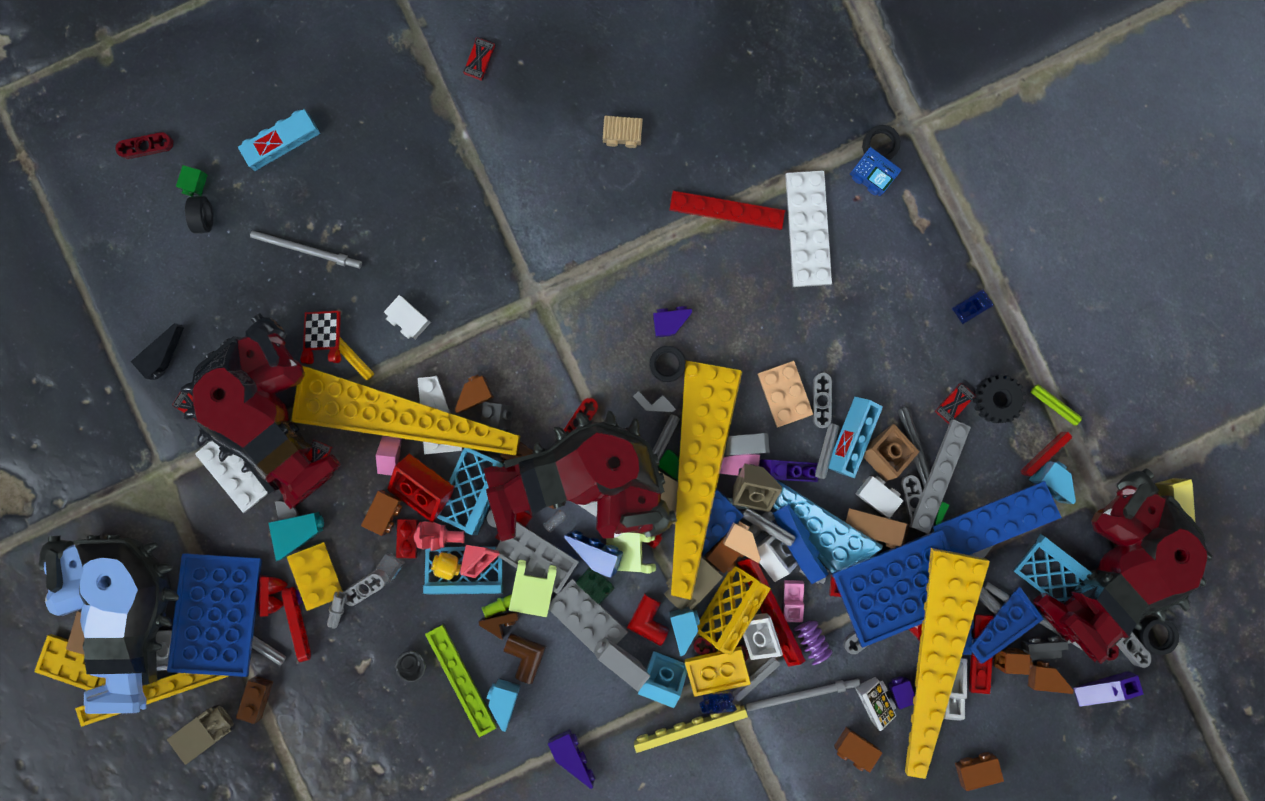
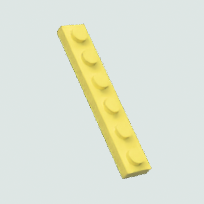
(684, 730)

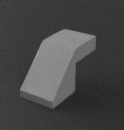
(660, 405)

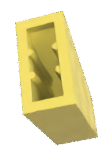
(1181, 491)

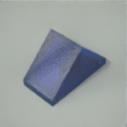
(973, 306)

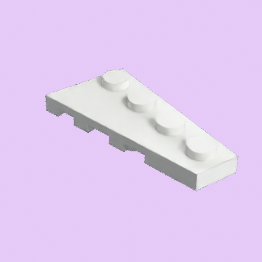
(432, 395)

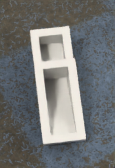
(956, 704)

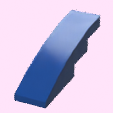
(802, 548)

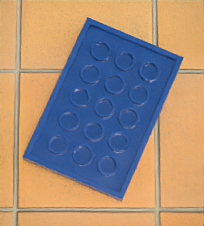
(888, 589)
(214, 615)

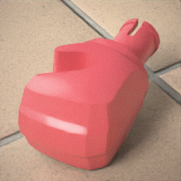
(435, 536)

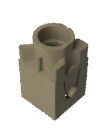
(706, 579)
(201, 733)

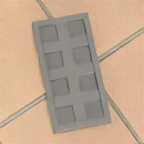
(538, 556)
(585, 617)

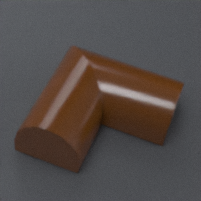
(530, 654)

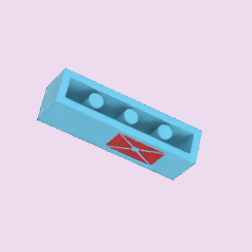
(278, 139)
(855, 436)

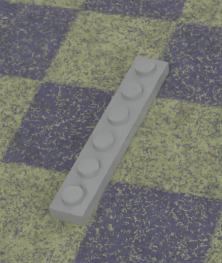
(939, 476)

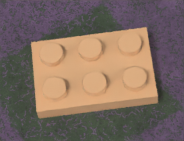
(785, 394)

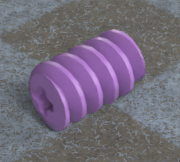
(814, 641)

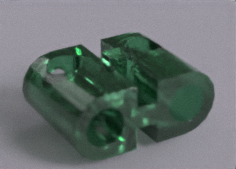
(595, 585)

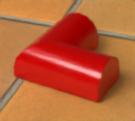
(643, 623)

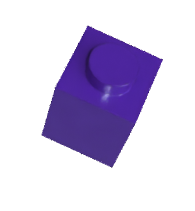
(901, 692)

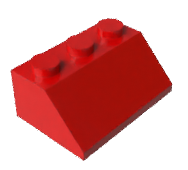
(420, 487)

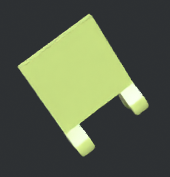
(631, 546)
(532, 593)

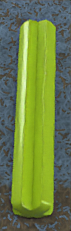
(1056, 404)

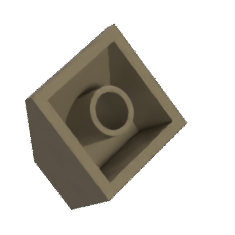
(755, 488)

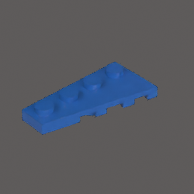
(1007, 625)

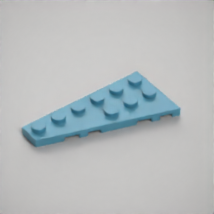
(833, 538)

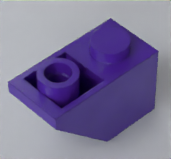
(669, 322)

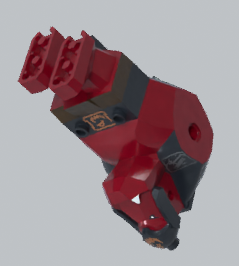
(245, 418)

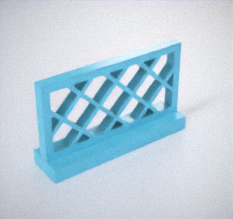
(482, 504)
(1058, 555)
(458, 587)

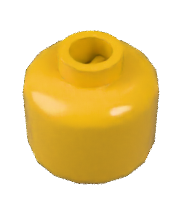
(445, 566)

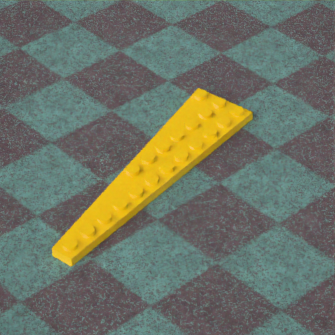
(354, 407)
(705, 426)
(949, 611)

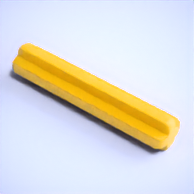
(355, 361)

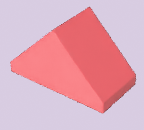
(476, 560)

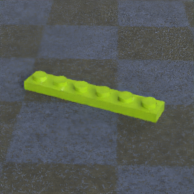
(461, 680)

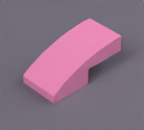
(793, 600)

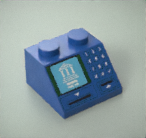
(875, 172)

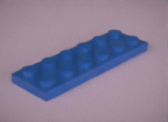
(1000, 520)

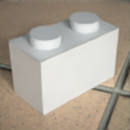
(407, 317)
(879, 496)

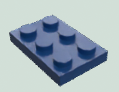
(721, 520)

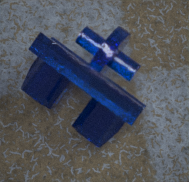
(718, 702)

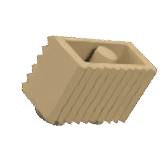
(622, 131)

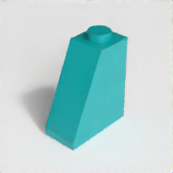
(293, 533)

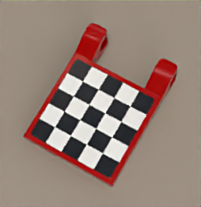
(321, 333)

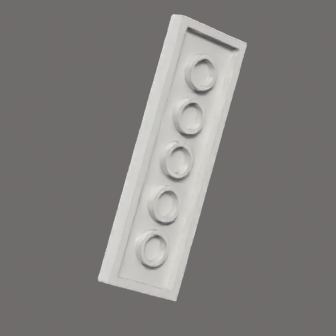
(808, 228)

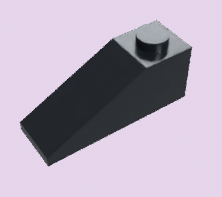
(158, 354)

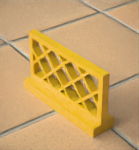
(741, 615)

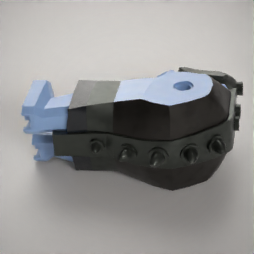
(122, 607)

